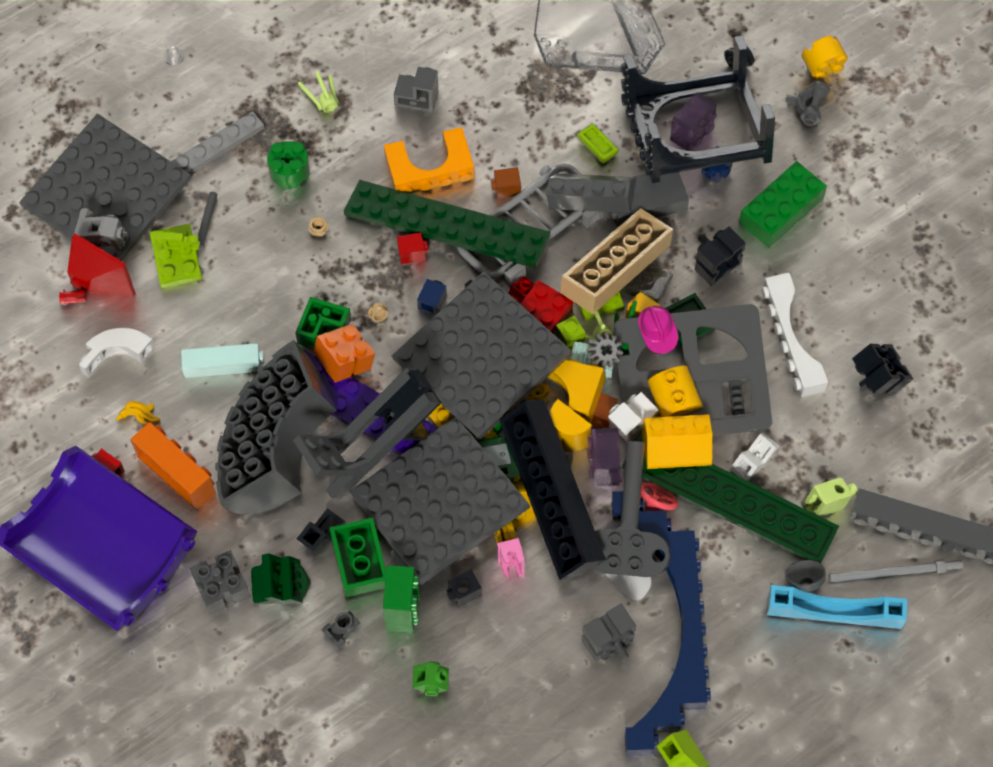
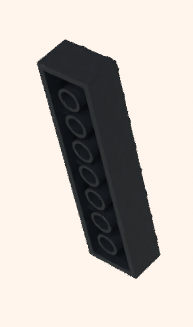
(552, 489)

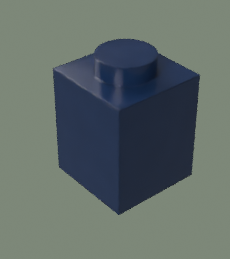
(431, 296)

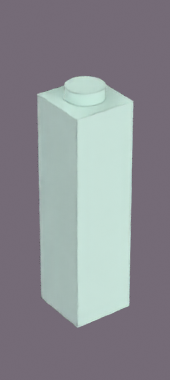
(221, 360)

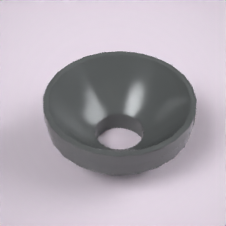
(803, 572)

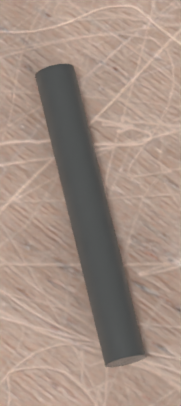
(206, 218)

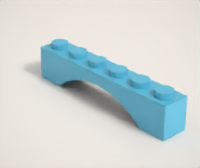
(878, 612)

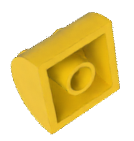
(674, 392)
(570, 427)

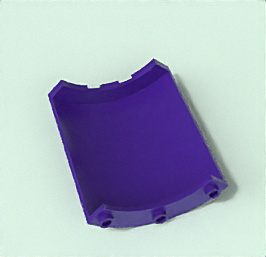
(99, 539)

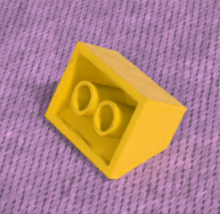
(677, 441)

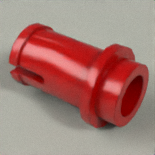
(69, 297)

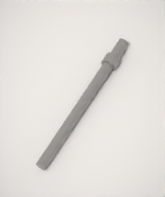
(938, 566)

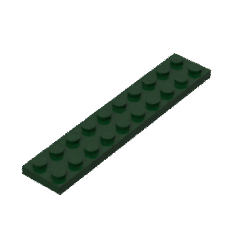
(447, 223)
(747, 507)

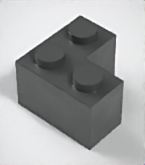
(417, 91)

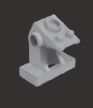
(109, 231)

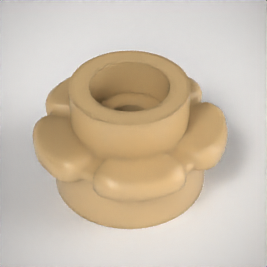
(318, 222)
(378, 312)

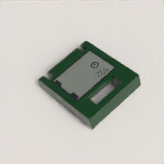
(501, 454)

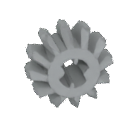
(612, 350)

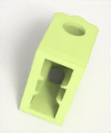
(829, 497)

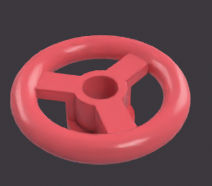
(656, 499)

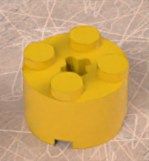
(825, 57)

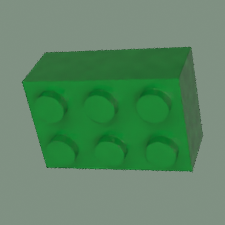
(358, 557)
(401, 599)

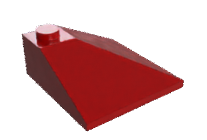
(97, 270)

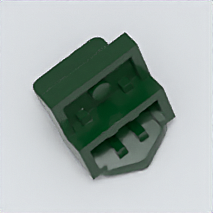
(279, 580)

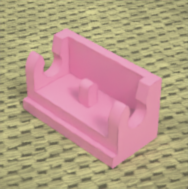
(511, 554)

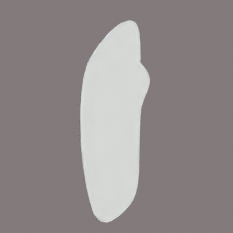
(631, 586)

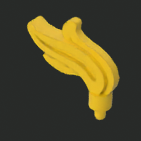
(140, 411)

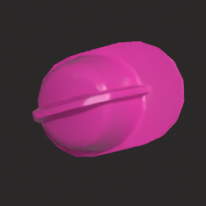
(658, 329)

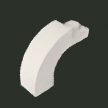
(114, 342)

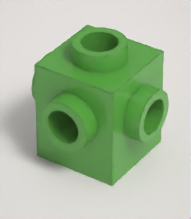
(430, 678)

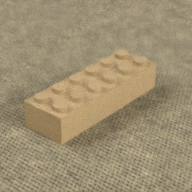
(616, 261)

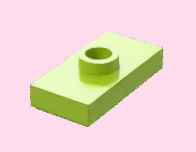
(597, 143)

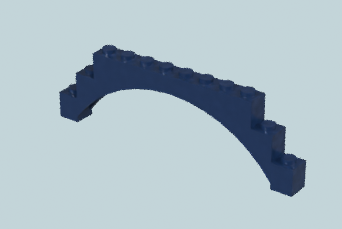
(688, 683)

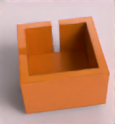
(338, 352)

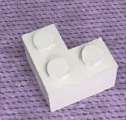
(630, 415)

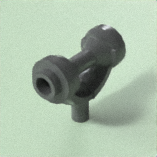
(817, 90)

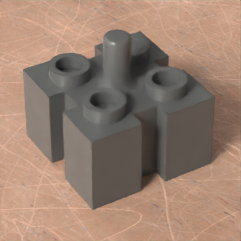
(220, 582)
(609, 633)

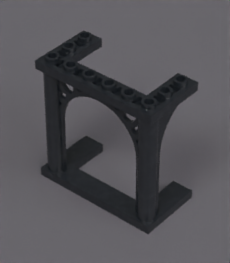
(665, 159)

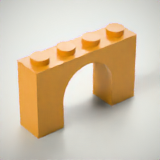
(411, 179)

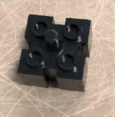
(720, 255)
(882, 369)

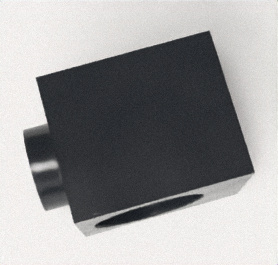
(468, 580)

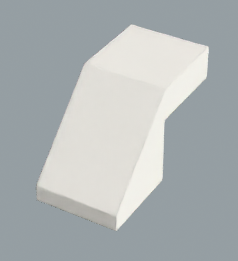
(755, 457)

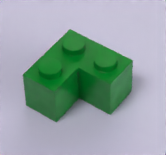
(320, 318)

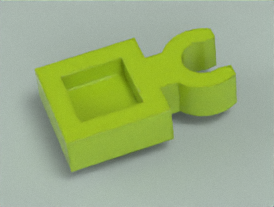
(177, 241)

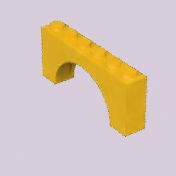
(582, 385)

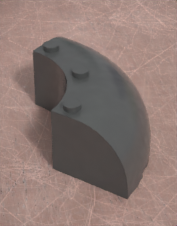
(257, 447)

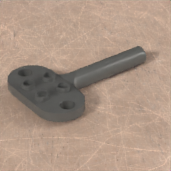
(627, 547)

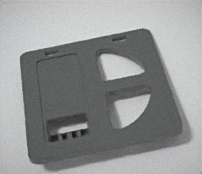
(739, 322)

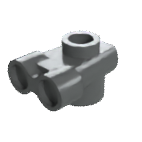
(337, 631)

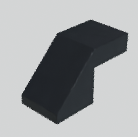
(318, 534)

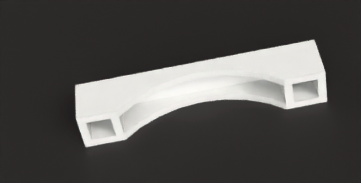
(807, 372)

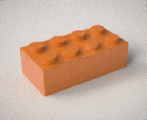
(173, 465)

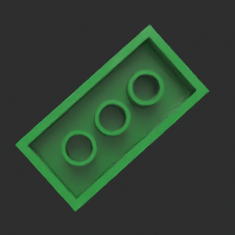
(782, 204)

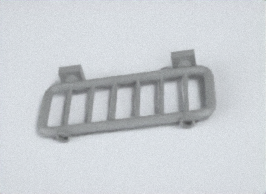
(515, 271)

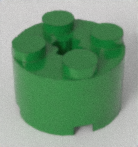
(288, 164)

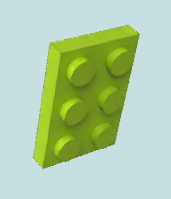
(175, 266)

